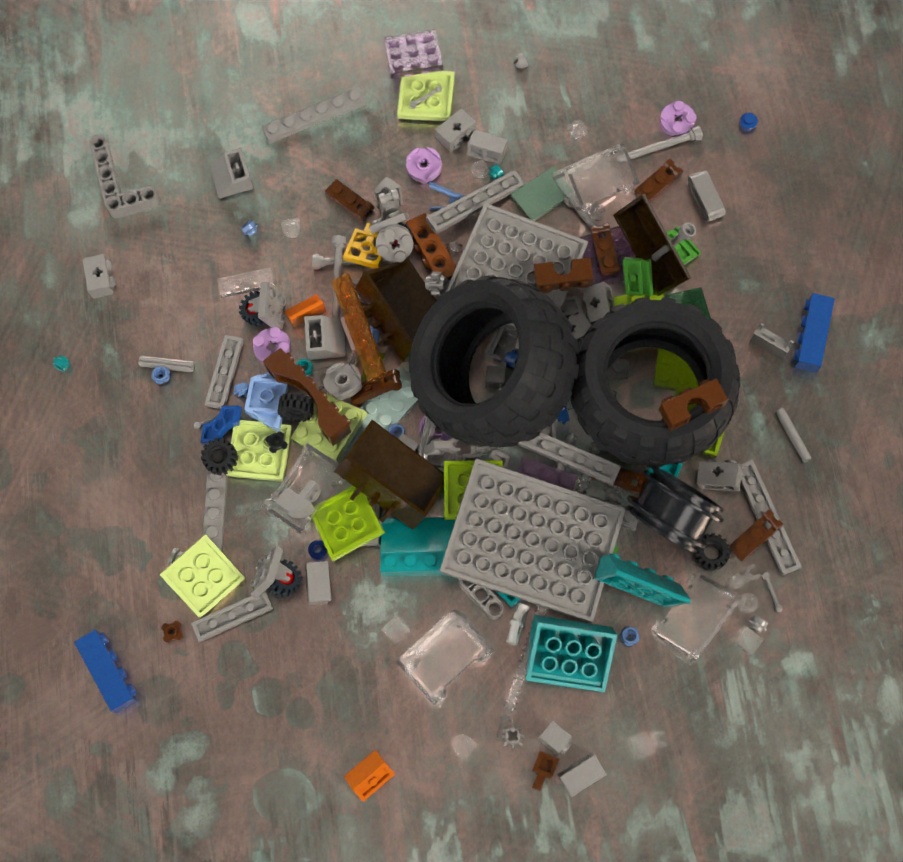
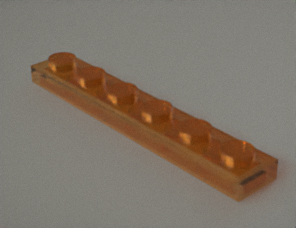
(358, 328)

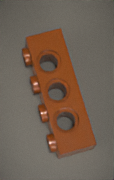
(432, 241)

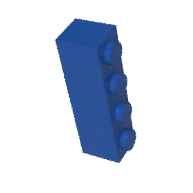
(814, 332)
(106, 671)

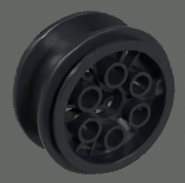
(674, 509)

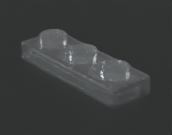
(244, 282)

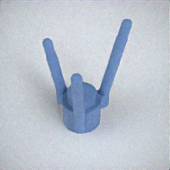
(453, 195)

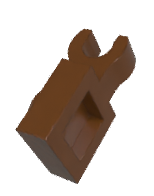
(544, 767)

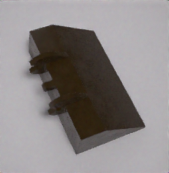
(646, 237)
(397, 302)
(391, 475)

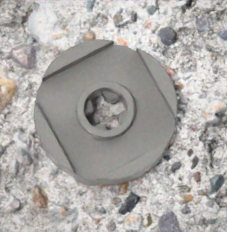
(397, 253)
(344, 390)

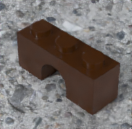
(548, 279)
(707, 395)

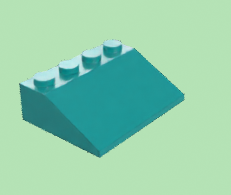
(416, 550)
(640, 582)
(570, 653)

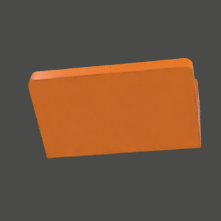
(310, 307)
(369, 775)

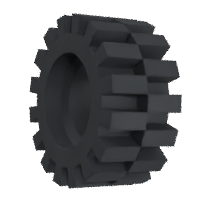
(295, 407)
(210, 449)
(723, 557)

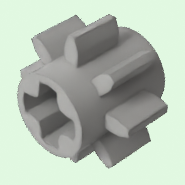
(436, 283)
(512, 742)

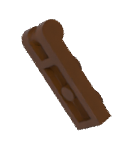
(659, 180)
(349, 200)
(605, 250)
(378, 387)
(625, 479)
(755, 536)

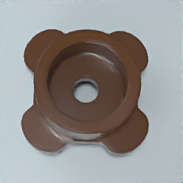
(176, 635)

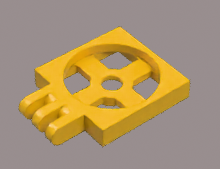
(361, 260)

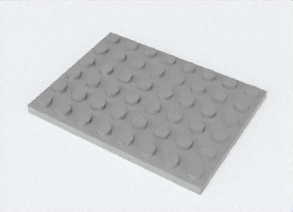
(531, 540)

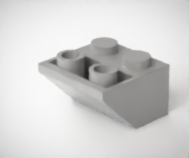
(231, 173)
(324, 337)

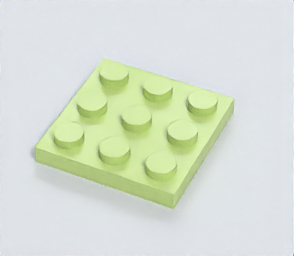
(434, 108)
(310, 432)
(253, 452)
(202, 576)

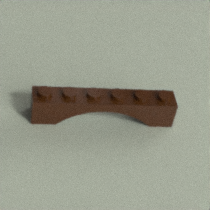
(284, 370)

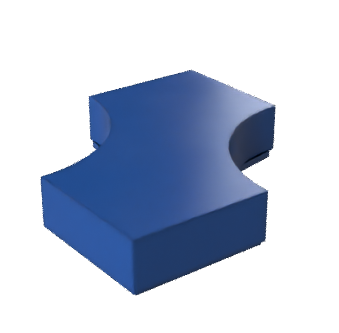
(226, 419)

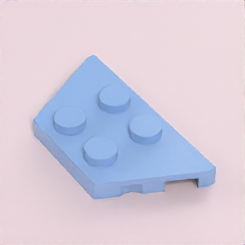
(264, 399)

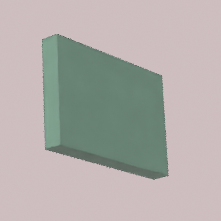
(539, 196)

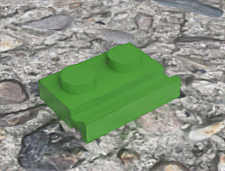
(685, 248)
(638, 276)

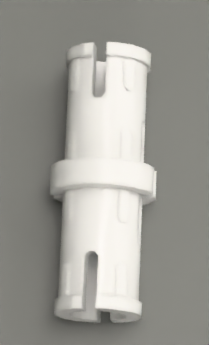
(517, 624)

